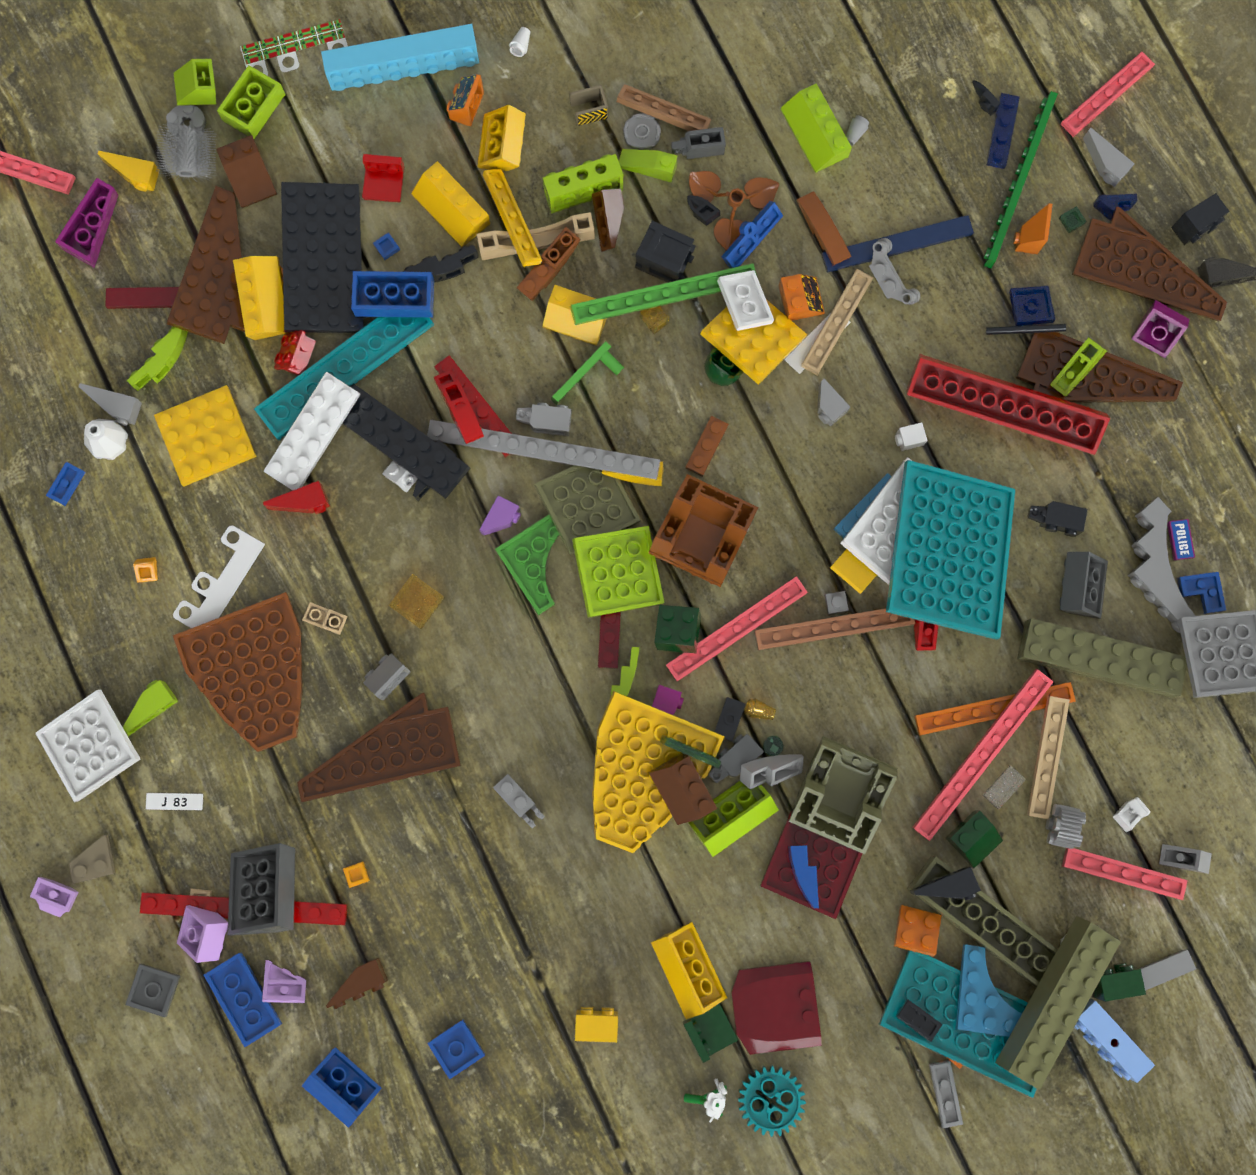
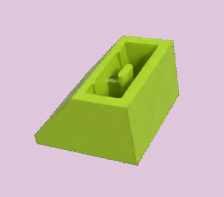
(195, 83)

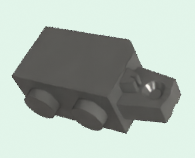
(700, 143)
(743, 751)

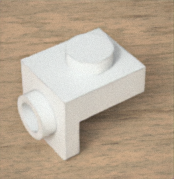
(399, 476)
(1131, 814)

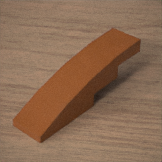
(824, 228)

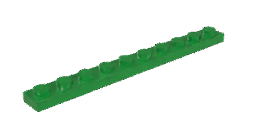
(1016, 186)

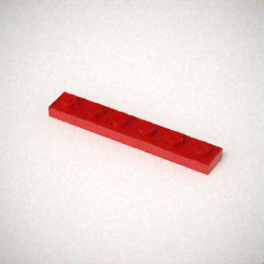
(484, 413)

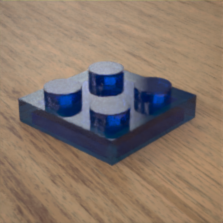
(1032, 305)

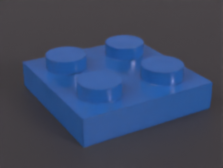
(456, 1049)

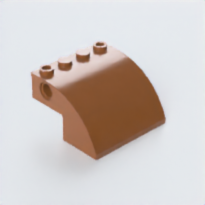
(703, 530)

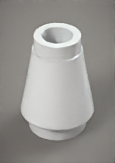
(520, 42)

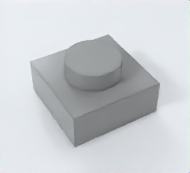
(836, 602)

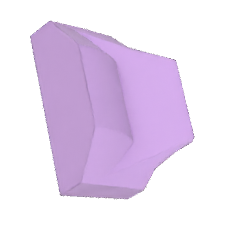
(53, 896)

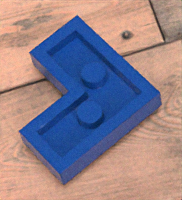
(1208, 587)

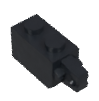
(1059, 517)

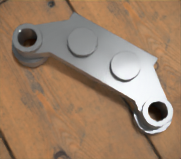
(887, 275)

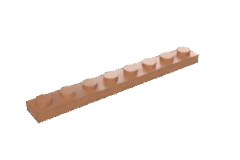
(829, 628)

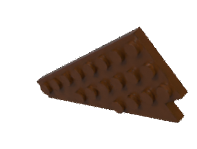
(1109, 380)
(396, 749)

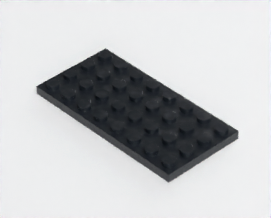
(320, 255)

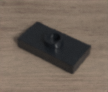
(729, 718)
(918, 1020)

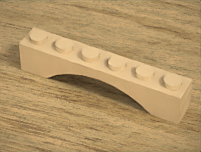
(499, 244)

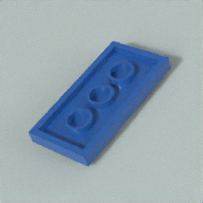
(242, 999)

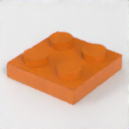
(917, 930)

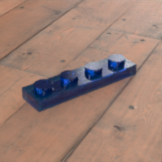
(1003, 131)

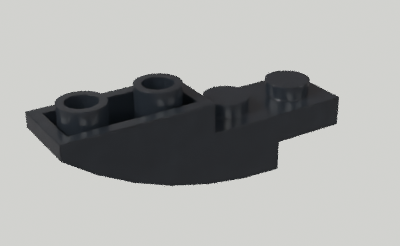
(448, 267)

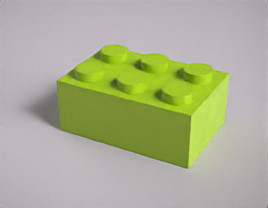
(251, 102)

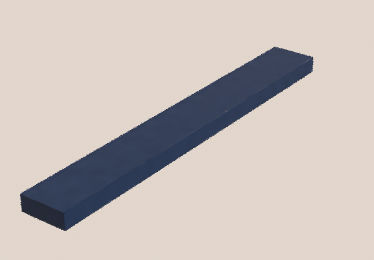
(906, 241)

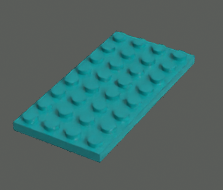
(936, 991)

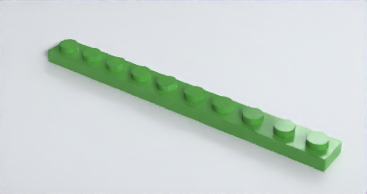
(651, 296)

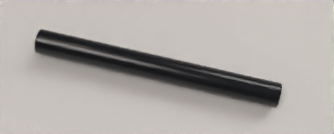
(1025, 329)

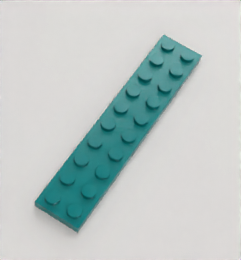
(347, 363)

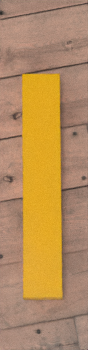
(512, 217)

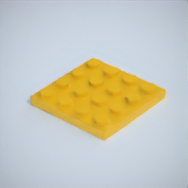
(754, 349)
(205, 435)

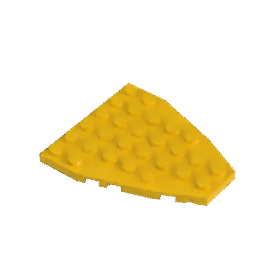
(627, 748)

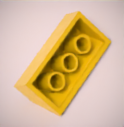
(450, 204)
(260, 295)
(689, 971)

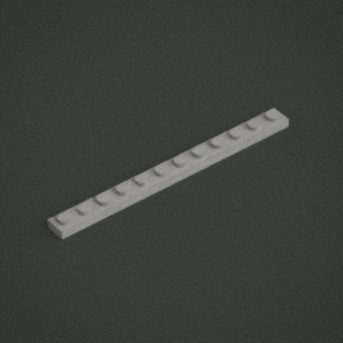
(549, 450)

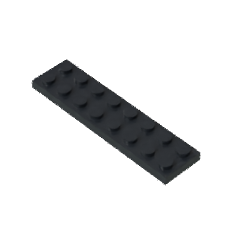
(405, 444)

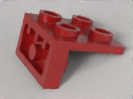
(383, 178)

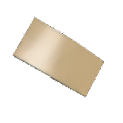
(324, 618)

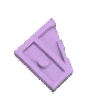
(282, 985)

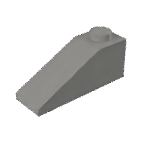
(1109, 161)
(119, 406)

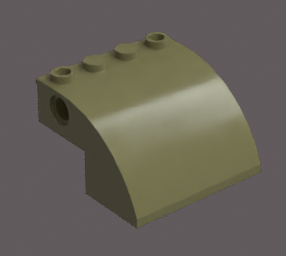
(843, 795)

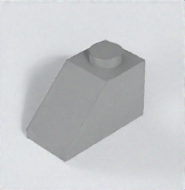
(830, 404)
(1185, 858)

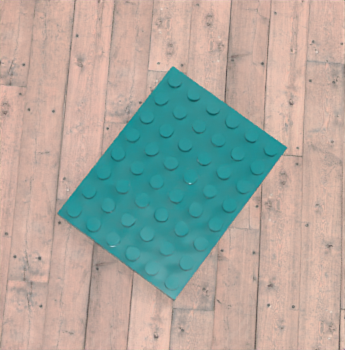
(951, 550)

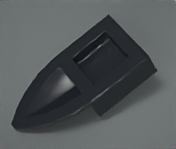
(987, 101)
(703, 209)

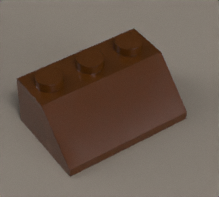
(682, 789)

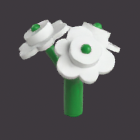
(713, 1103)

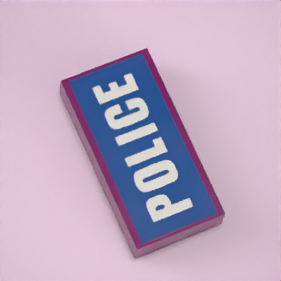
(1181, 539)

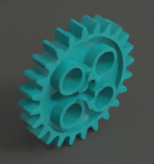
(761, 1116)

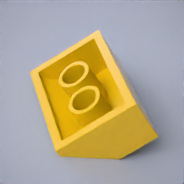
(501, 139)
(560, 319)

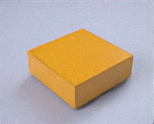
(356, 874)

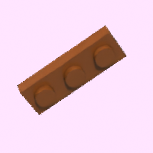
(707, 446)

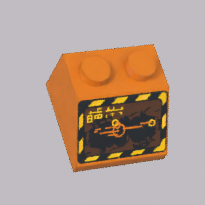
(466, 99)
(800, 296)

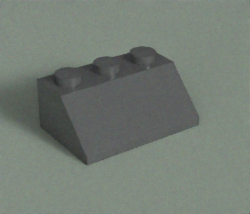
(1083, 584)

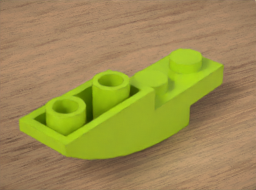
(156, 367)

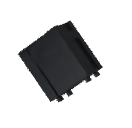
(664, 253)

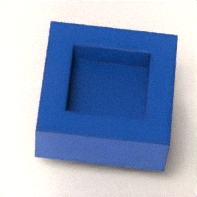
(386, 246)

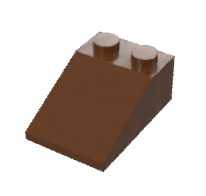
(246, 171)

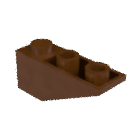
(365, 977)

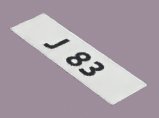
(174, 801)

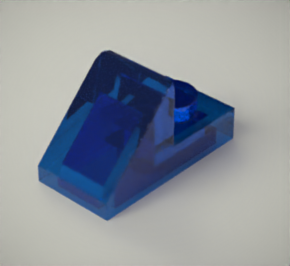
(1107, 203)

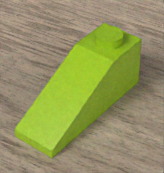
(649, 163)
(1078, 366)
(150, 704)

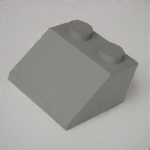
(386, 676)

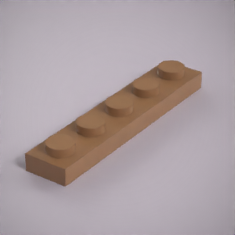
(662, 109)

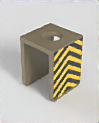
(589, 95)

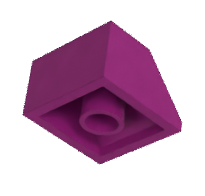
(1160, 329)

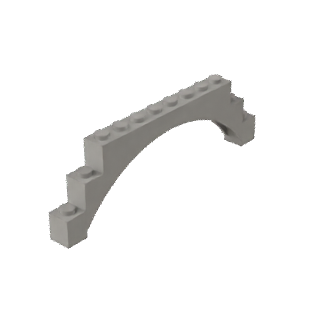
(1154, 573)

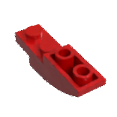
(459, 406)

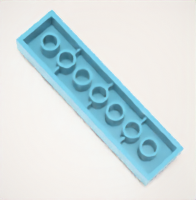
(400, 57)

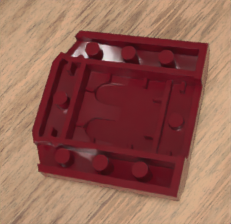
(776, 1008)

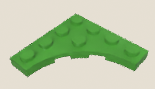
(526, 561)

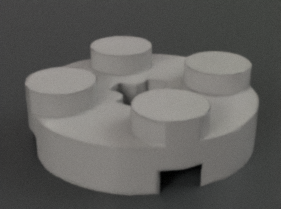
(186, 112)

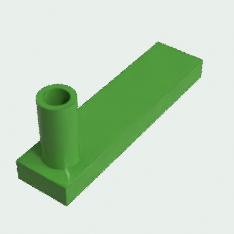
(601, 354)

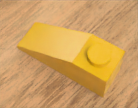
(138, 172)

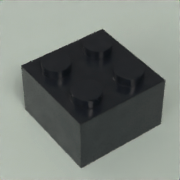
(1200, 220)

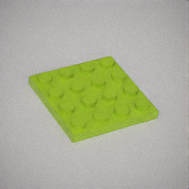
(618, 571)

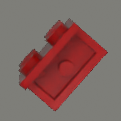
(294, 352)

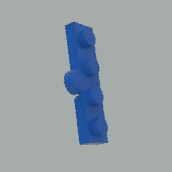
(752, 234)

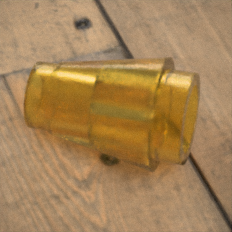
(760, 710)

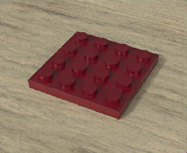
(834, 865)

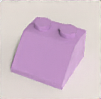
(202, 934)

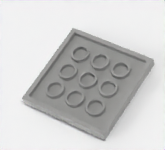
(1220, 652)

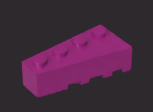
(89, 223)

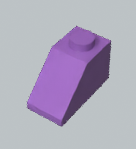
(501, 516)

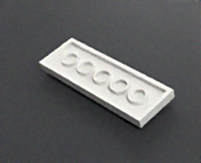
(312, 432)

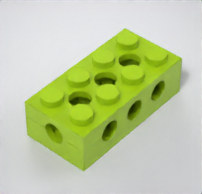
(579, 189)

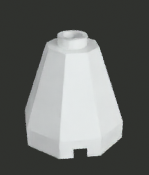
(105, 438)

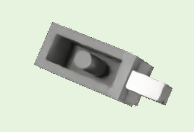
(546, 418)

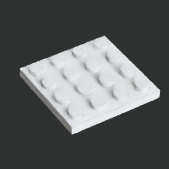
(87, 745)

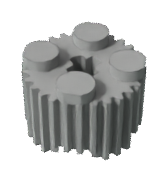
(1065, 826)

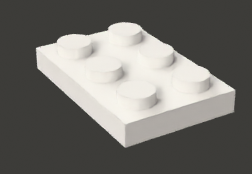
(745, 300)

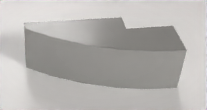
(771, 770)

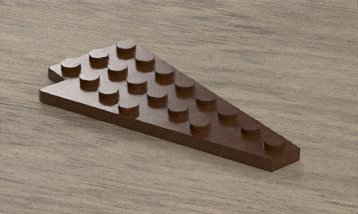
(1135, 262)
(209, 291)

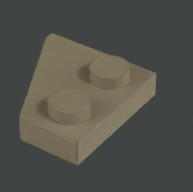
(93, 862)

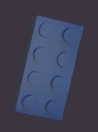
(392, 294)

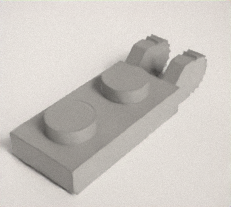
(517, 799)

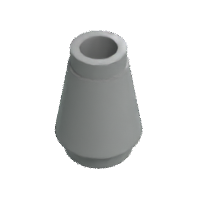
(857, 128)

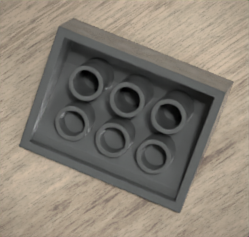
(262, 890)

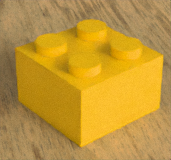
(596, 1025)

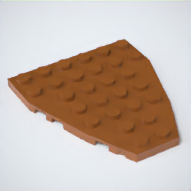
(250, 669)

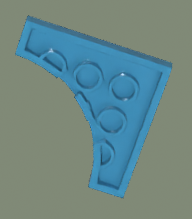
(979, 1003)

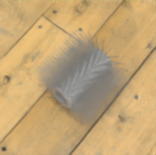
(186, 152)

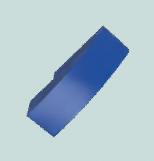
(805, 875)

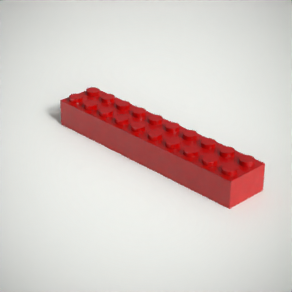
(1007, 404)

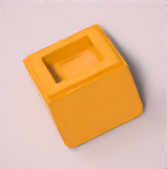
(146, 569)

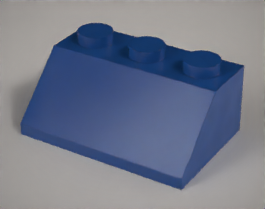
(341, 1087)

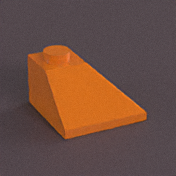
(1034, 232)

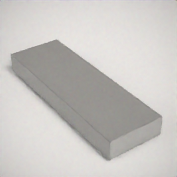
(1167, 969)
(945, 1094)

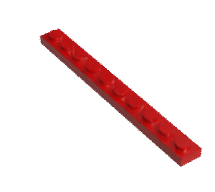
(176, 903)

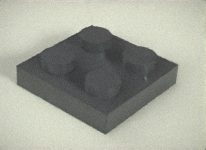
(153, 990)

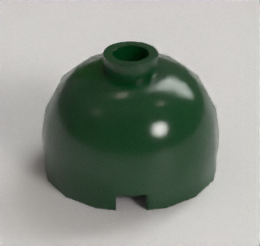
(721, 369)

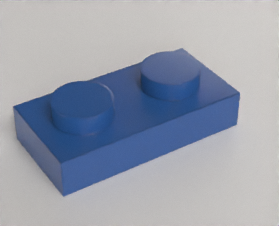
(65, 484)

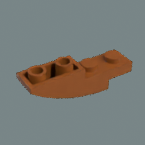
(552, 262)

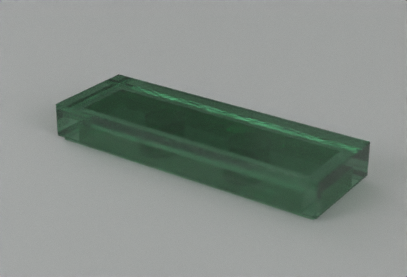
(691, 751)

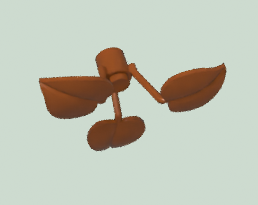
(758, 191)

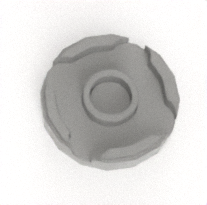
(642, 132)

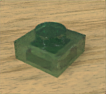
(1072, 219)

